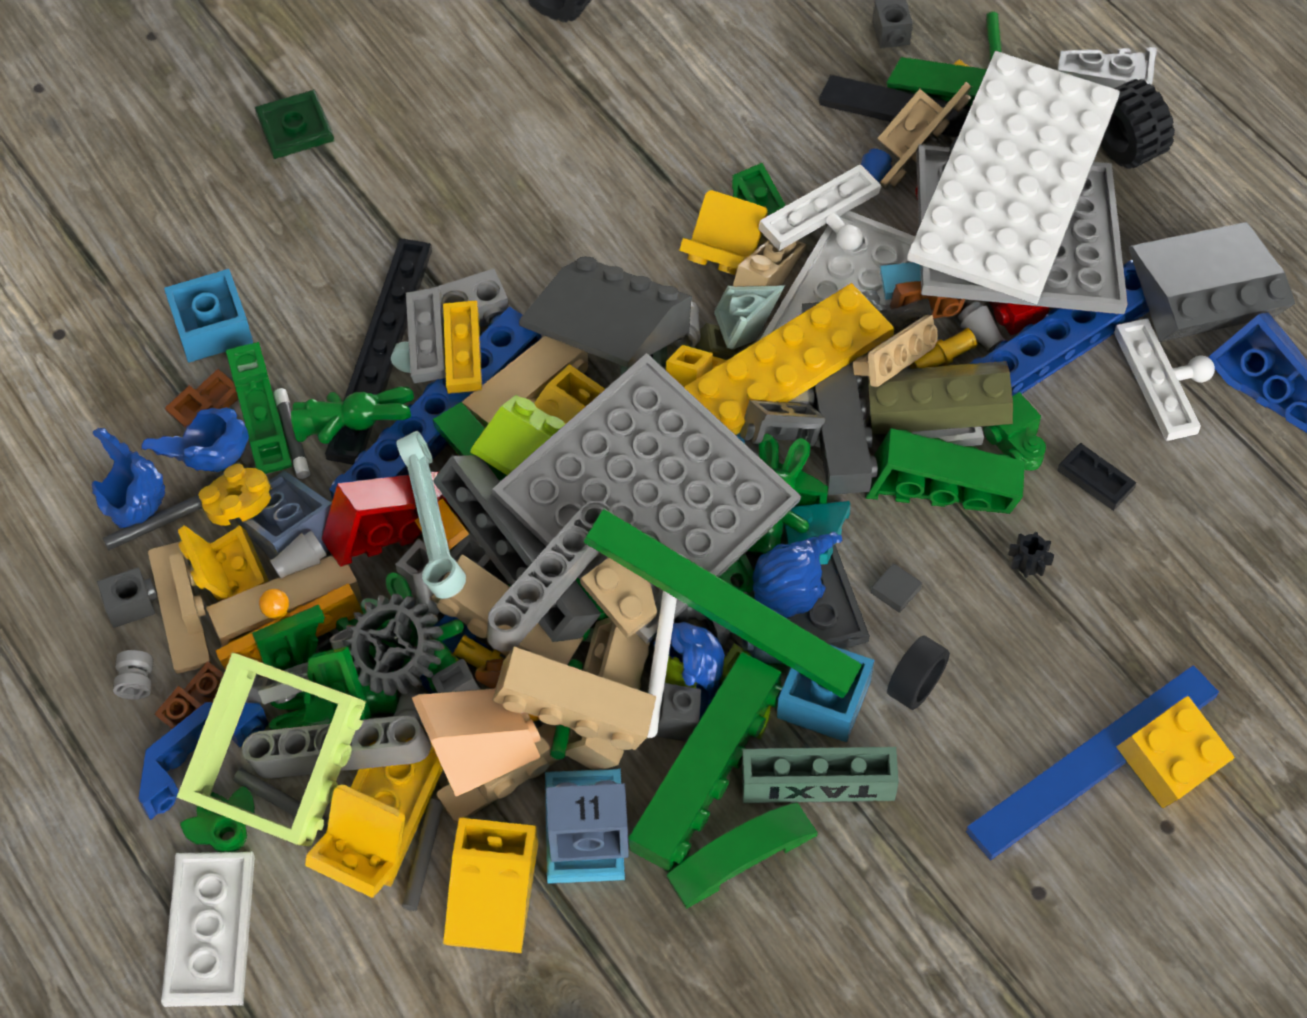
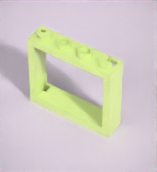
(219, 732)

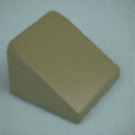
(713, 342)

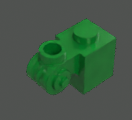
(1020, 438)

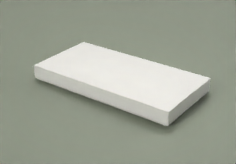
(208, 929)

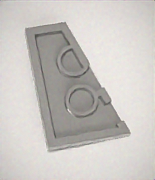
(1109, 69)

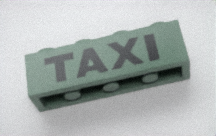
(819, 774)

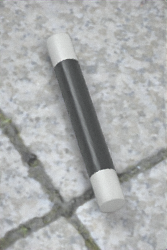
(295, 448)

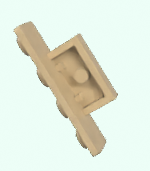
(915, 126)
(897, 352)
(179, 608)
(481, 796)

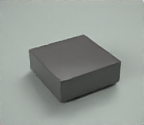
(896, 587)

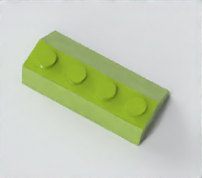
(515, 434)

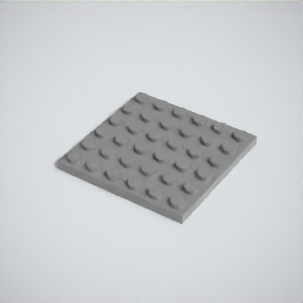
(1088, 263)
(659, 468)

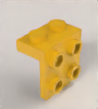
(724, 231)
(225, 565)
(359, 842)

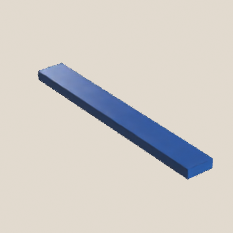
(1080, 769)

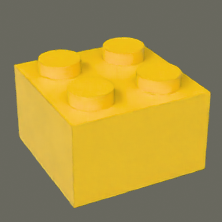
(1175, 752)

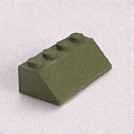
(943, 398)

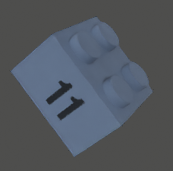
(587, 821)

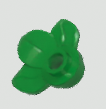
(210, 827)

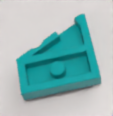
(821, 520)

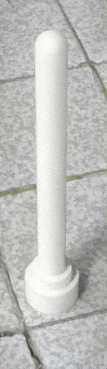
(660, 657)

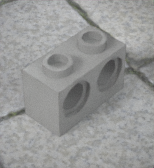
(484, 288)

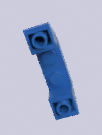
(157, 788)

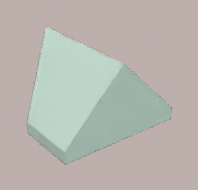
(744, 312)

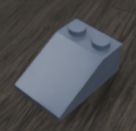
(290, 512)

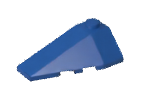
(1266, 367)

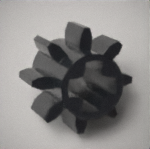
(1031, 554)

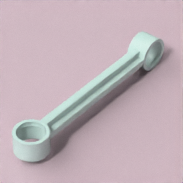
(417, 459)

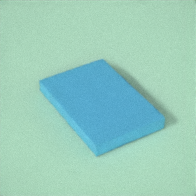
(582, 869)

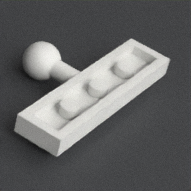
(821, 208)
(1160, 381)

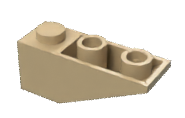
(768, 265)

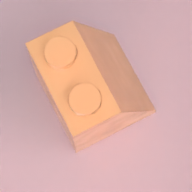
(476, 736)

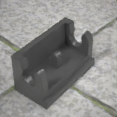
(782, 421)

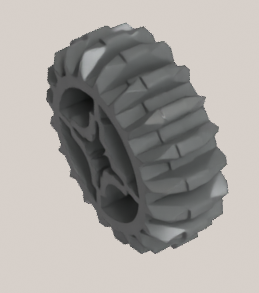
(398, 631)

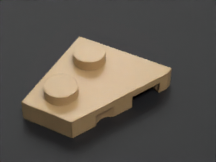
(621, 595)

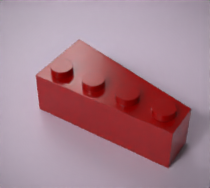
(372, 516)

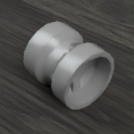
(133, 673)

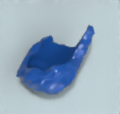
(209, 442)
(131, 487)
(790, 575)
(701, 659)

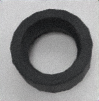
(918, 672)

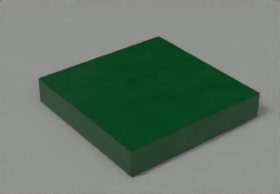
(294, 124)

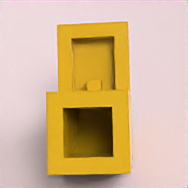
(690, 364)

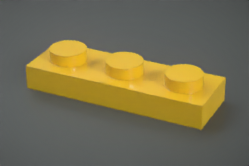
(462, 347)

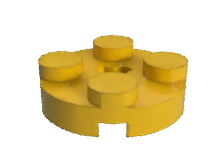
(235, 494)

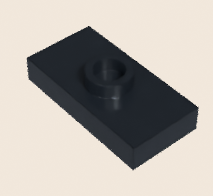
(1096, 476)

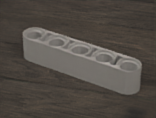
(541, 588)
(285, 743)

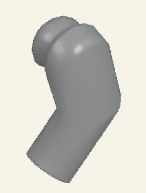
(424, 593)

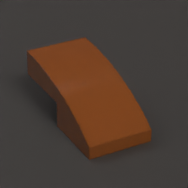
(215, 392)

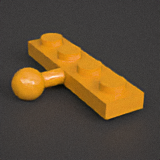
(275, 603)

